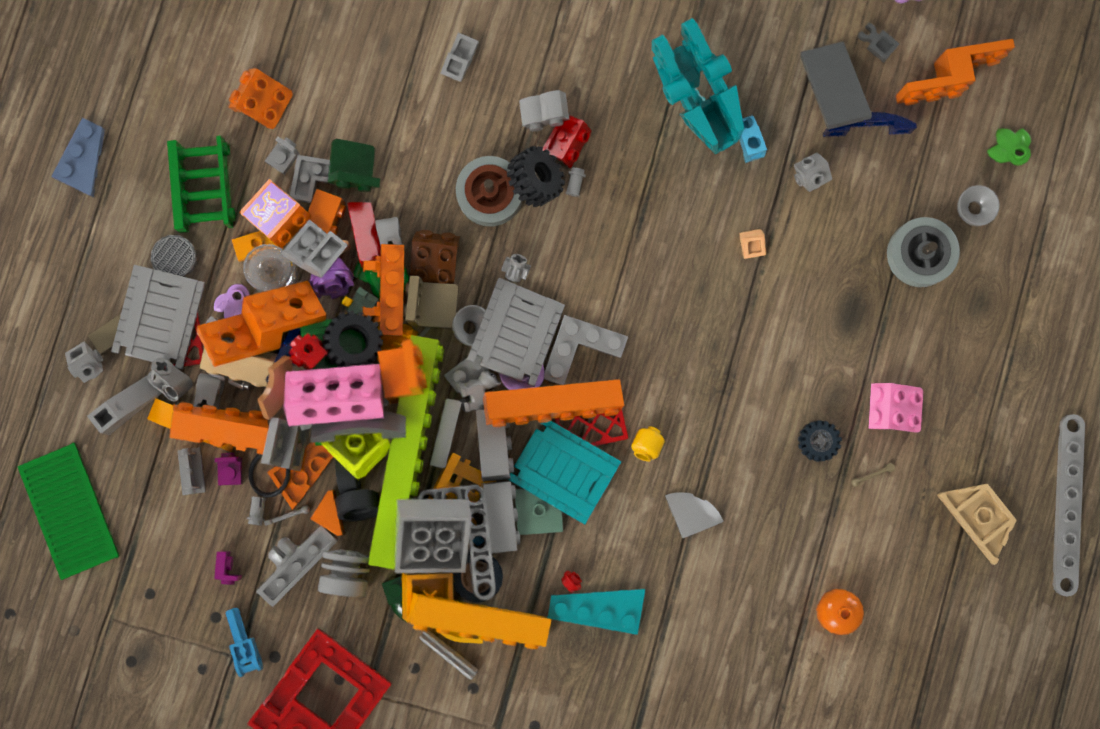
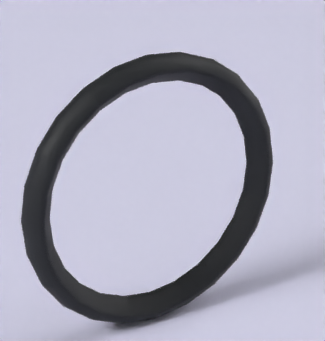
(255, 488)

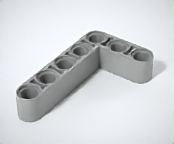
(481, 530)

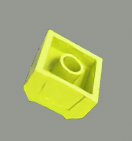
(358, 451)

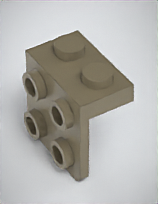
(430, 304)

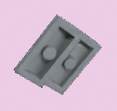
(314, 249)
(285, 445)

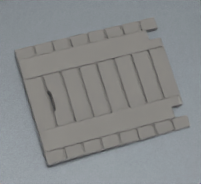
(158, 315)
(516, 331)

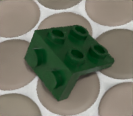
(352, 165)

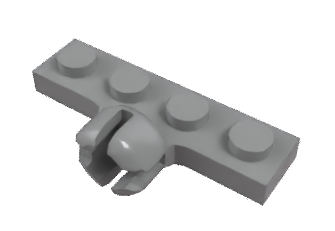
(294, 563)

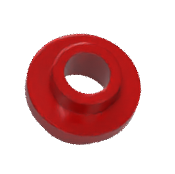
(571, 581)

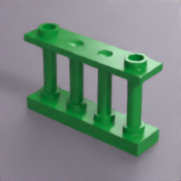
(180, 175)

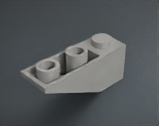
(123, 406)

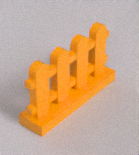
(462, 470)

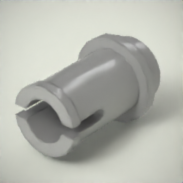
(575, 181)
(256, 511)

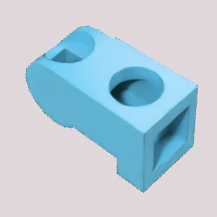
(752, 140)

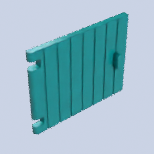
(562, 471)

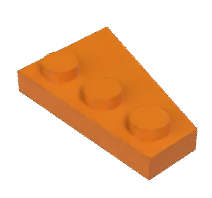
(313, 465)

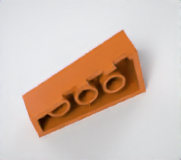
(219, 426)

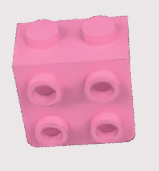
(895, 407)

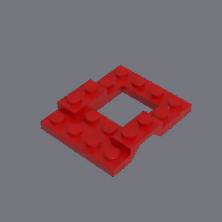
(284, 711)

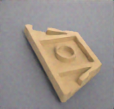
(982, 517)

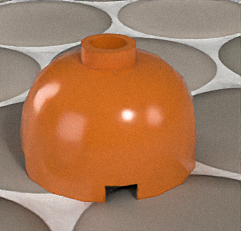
(840, 612)

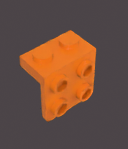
(260, 98)

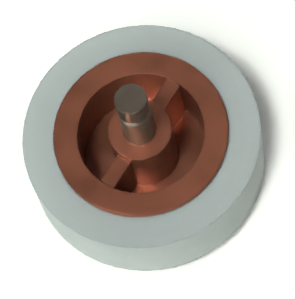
(486, 193)

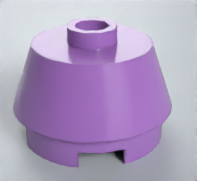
(334, 281)

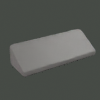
(445, 433)

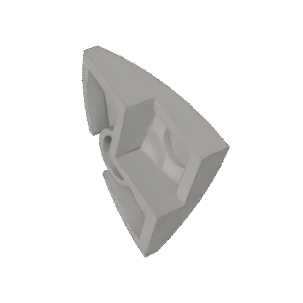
(692, 513)

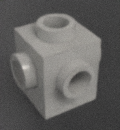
(812, 172)
(84, 362)

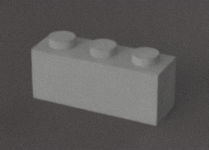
(493, 450)
(501, 516)

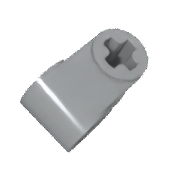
(389, 231)
(169, 382)
(208, 390)

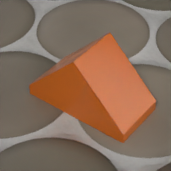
(327, 514)

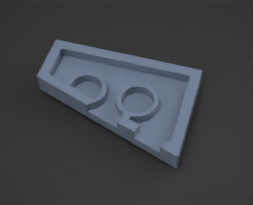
(81, 158)

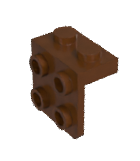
(434, 256)

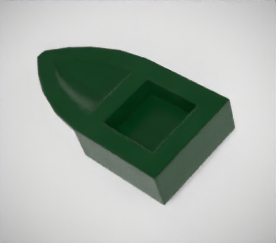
(393, 593)

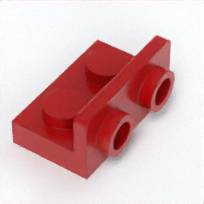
(568, 140)

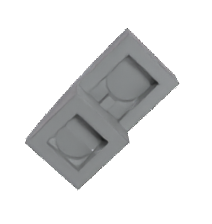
(459, 57)

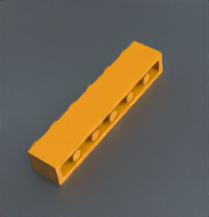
(478, 620)

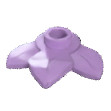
(228, 303)

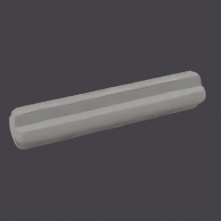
(448, 654)

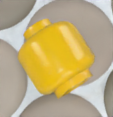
(648, 443)

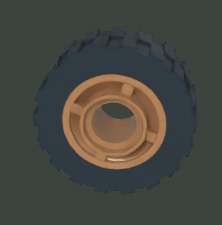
(463, 584)

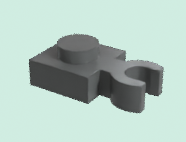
(881, 44)

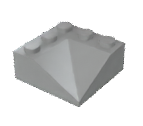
(432, 535)

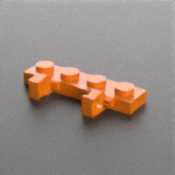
(391, 274)

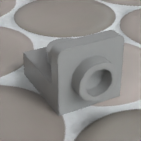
(282, 155)

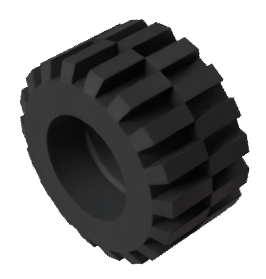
(352, 322)

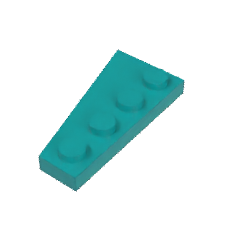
(607, 610)

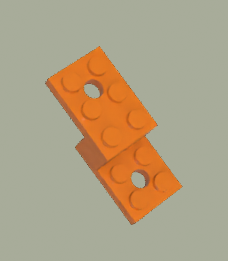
(954, 72)
(261, 323)
(402, 372)

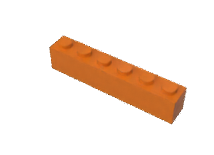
(553, 402)

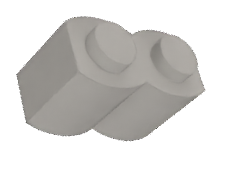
(544, 110)

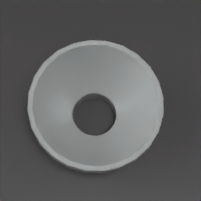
(987, 201)
(468, 313)

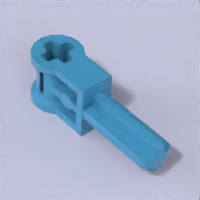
(244, 649)

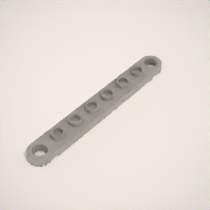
(1068, 505)

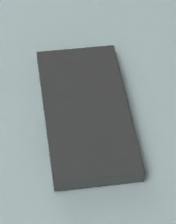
(835, 85)

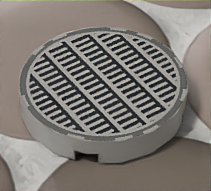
(174, 255)

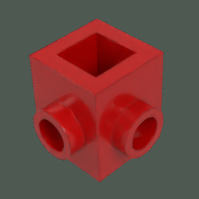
(312, 345)

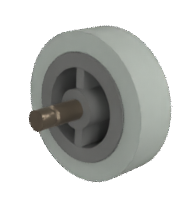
(923, 252)

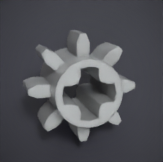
(516, 268)

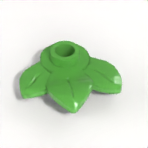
(1008, 144)

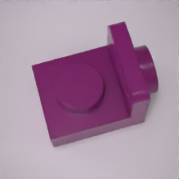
(229, 469)
(224, 563)

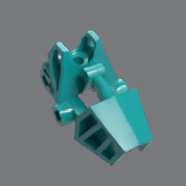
(713, 120)

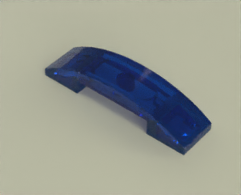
(896, 125)

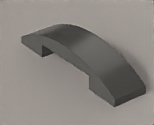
(390, 426)

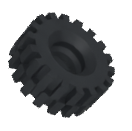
(527, 183)

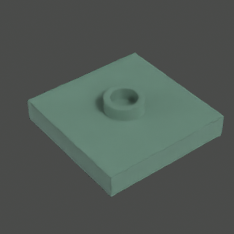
(536, 515)

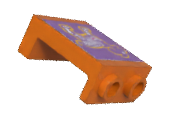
(275, 214)

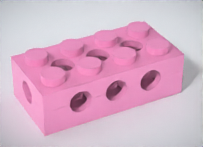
(333, 395)

